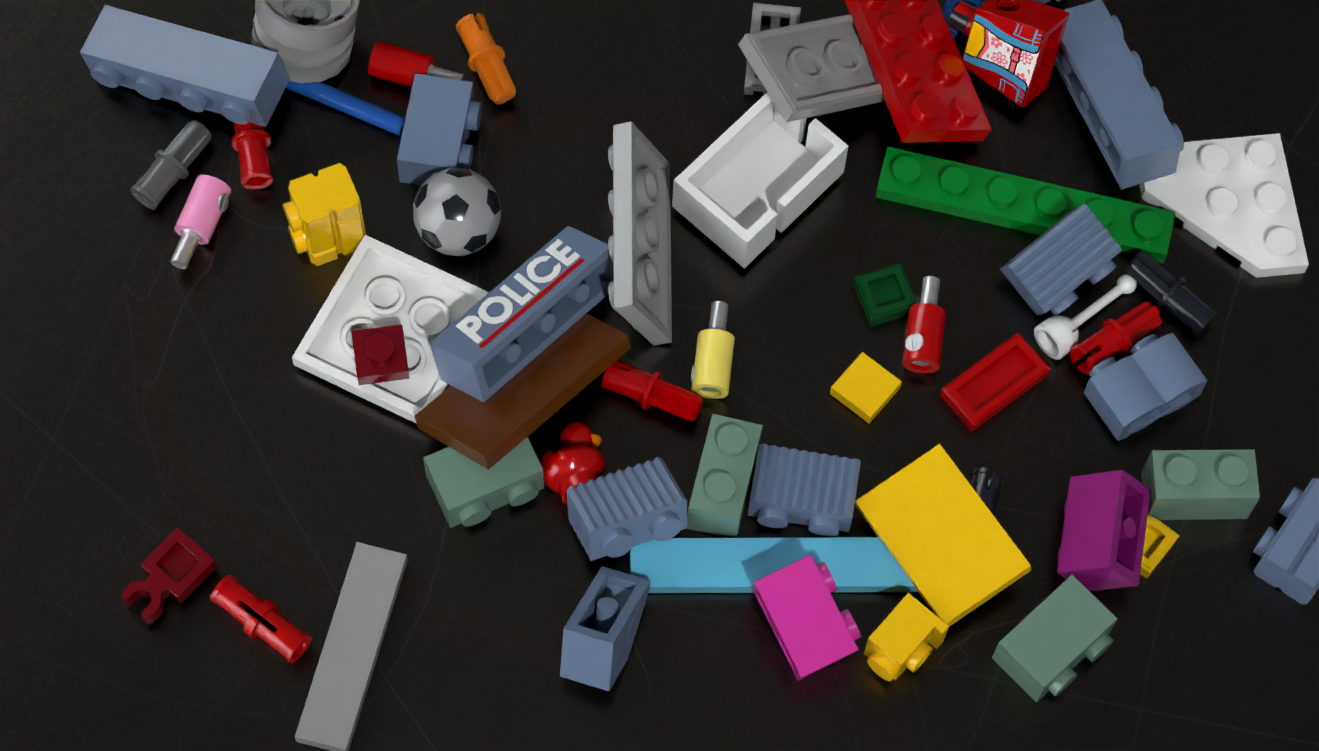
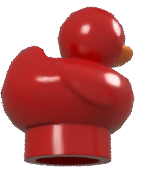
(575, 462)

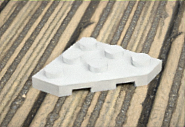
(1237, 199)

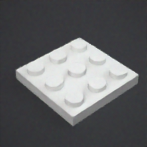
(379, 291)

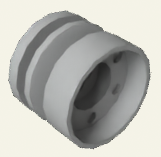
(308, 34)

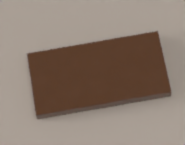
(531, 397)

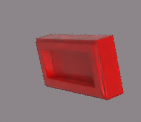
(994, 382)

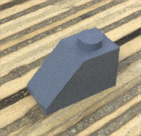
(603, 628)

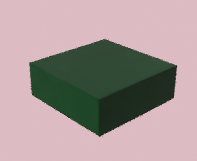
(884, 294)

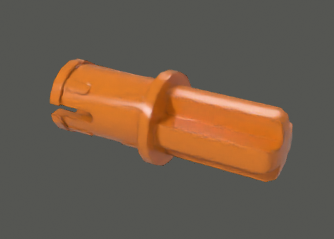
(486, 58)

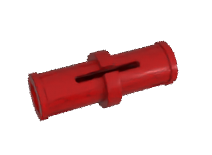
(235, 597)

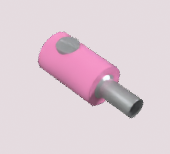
(199, 217)

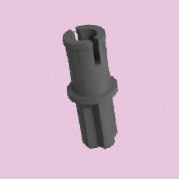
(171, 164)

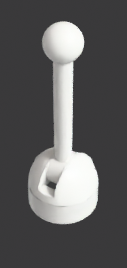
(1060, 333)

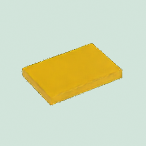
(943, 536)

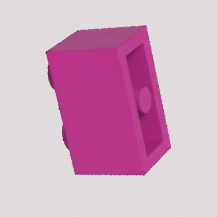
(806, 616)

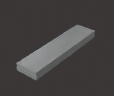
(351, 648)

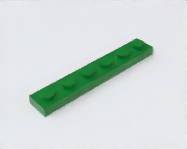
(1016, 200)

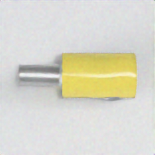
(713, 356)

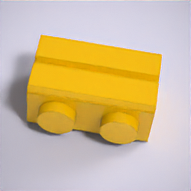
(325, 214)

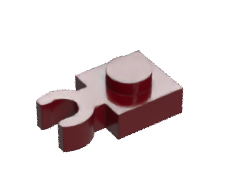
(173, 570)

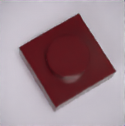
(380, 354)

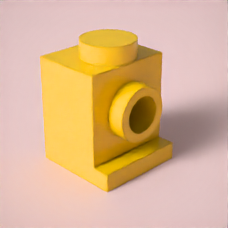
(904, 639)

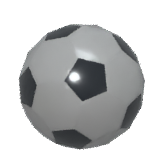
(456, 211)

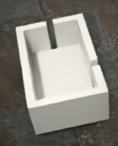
(757, 179)

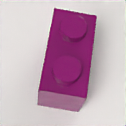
(1104, 530)

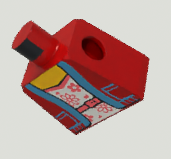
(1011, 44)

